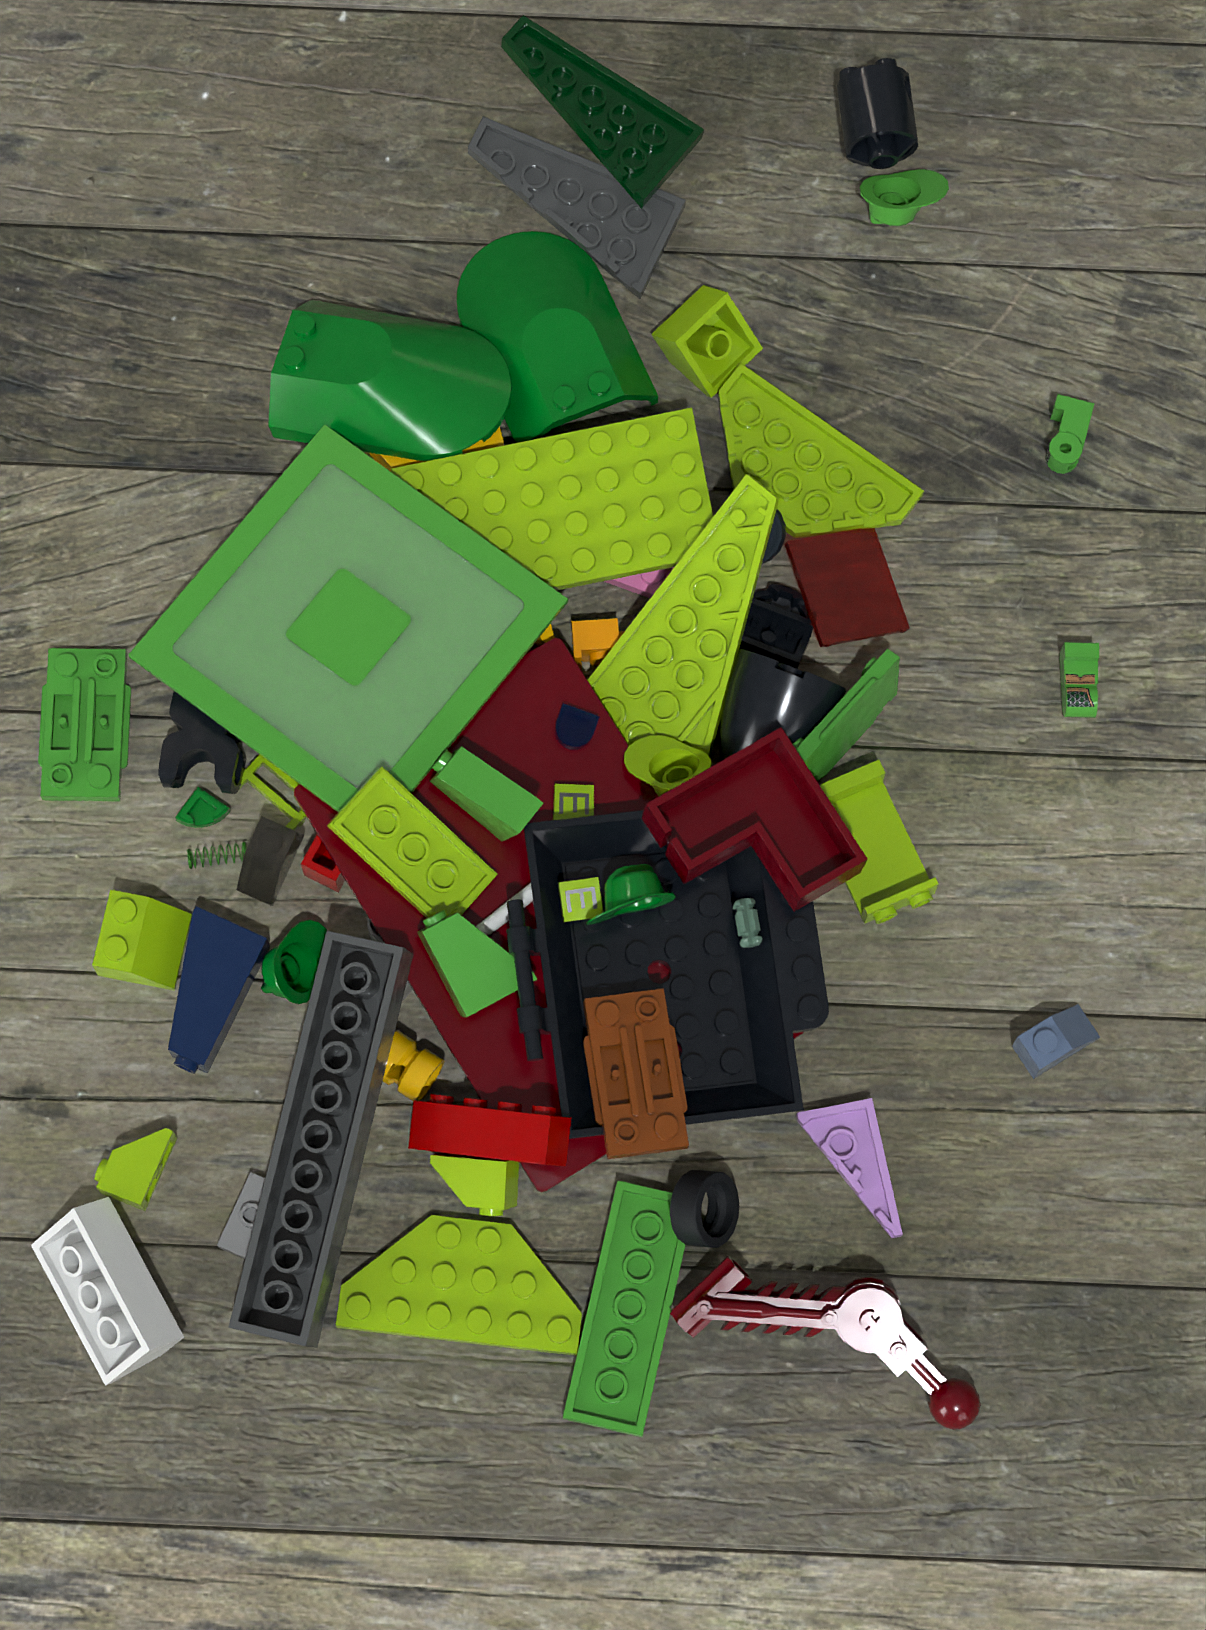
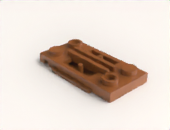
(635, 1074)

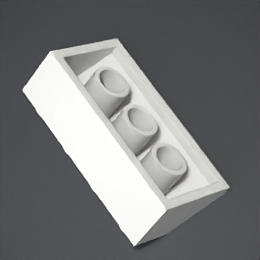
(106, 1290)

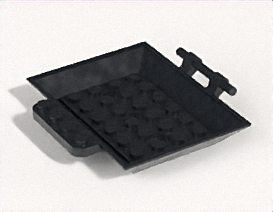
(727, 1002)

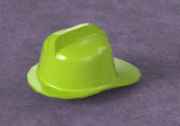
(664, 762)

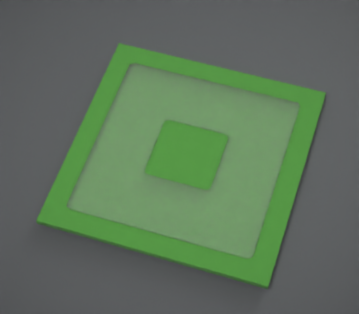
(348, 625)

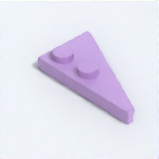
(853, 1145)

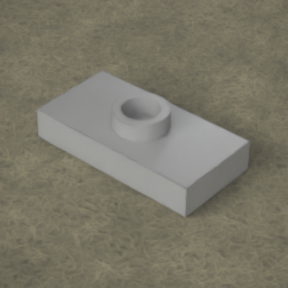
(241, 1221)

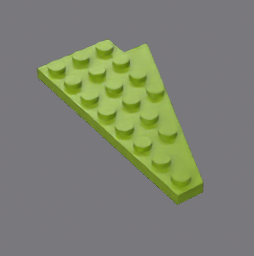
(681, 648)

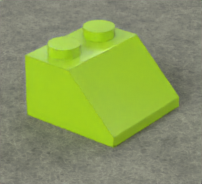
(707, 339)
(141, 940)

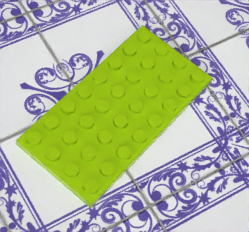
(581, 500)

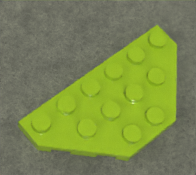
(811, 467)
(462, 1286)

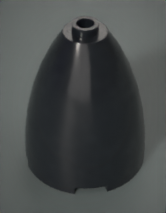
(772, 696)

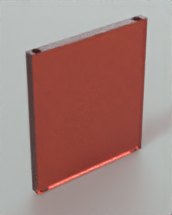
(846, 586)

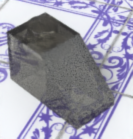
(268, 860)

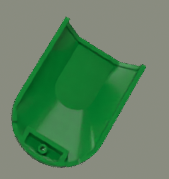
(554, 328)
(386, 382)

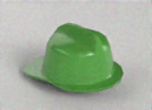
(899, 196)

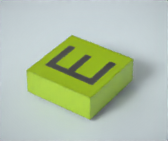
(573, 801)
(580, 899)

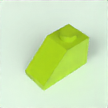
(135, 1169)
(480, 1181)

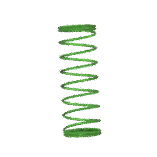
(189, 854)

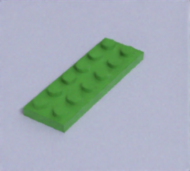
(626, 1313)

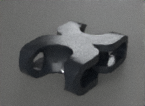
(199, 741)

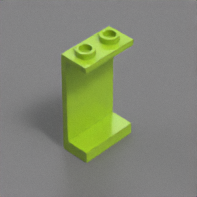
(893, 868)

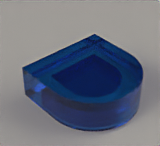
(575, 727)

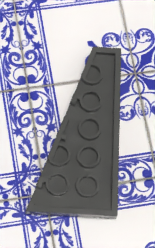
(581, 201)

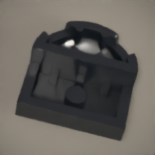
(778, 625)

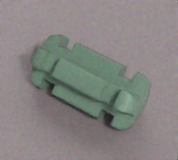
(747, 922)

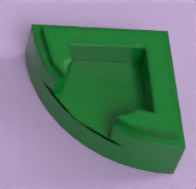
(202, 810)

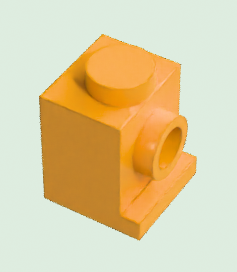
(594, 639)

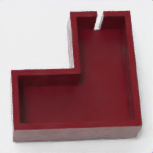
(764, 802)

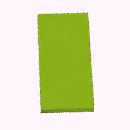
(411, 847)

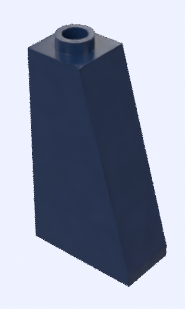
(213, 984)

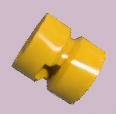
(410, 1068)

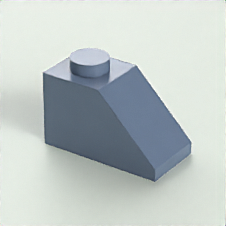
(1054, 1040)

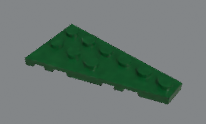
(620, 123)

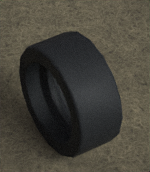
(687, 1206)

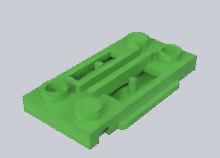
(850, 715)
(84, 724)

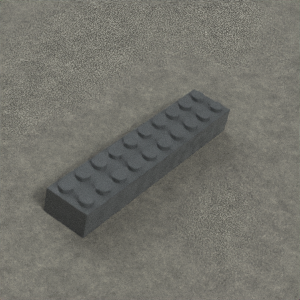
(321, 1139)

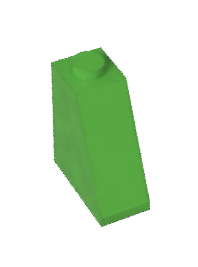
(484, 793)
(468, 962)

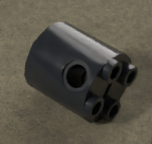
(877, 114)

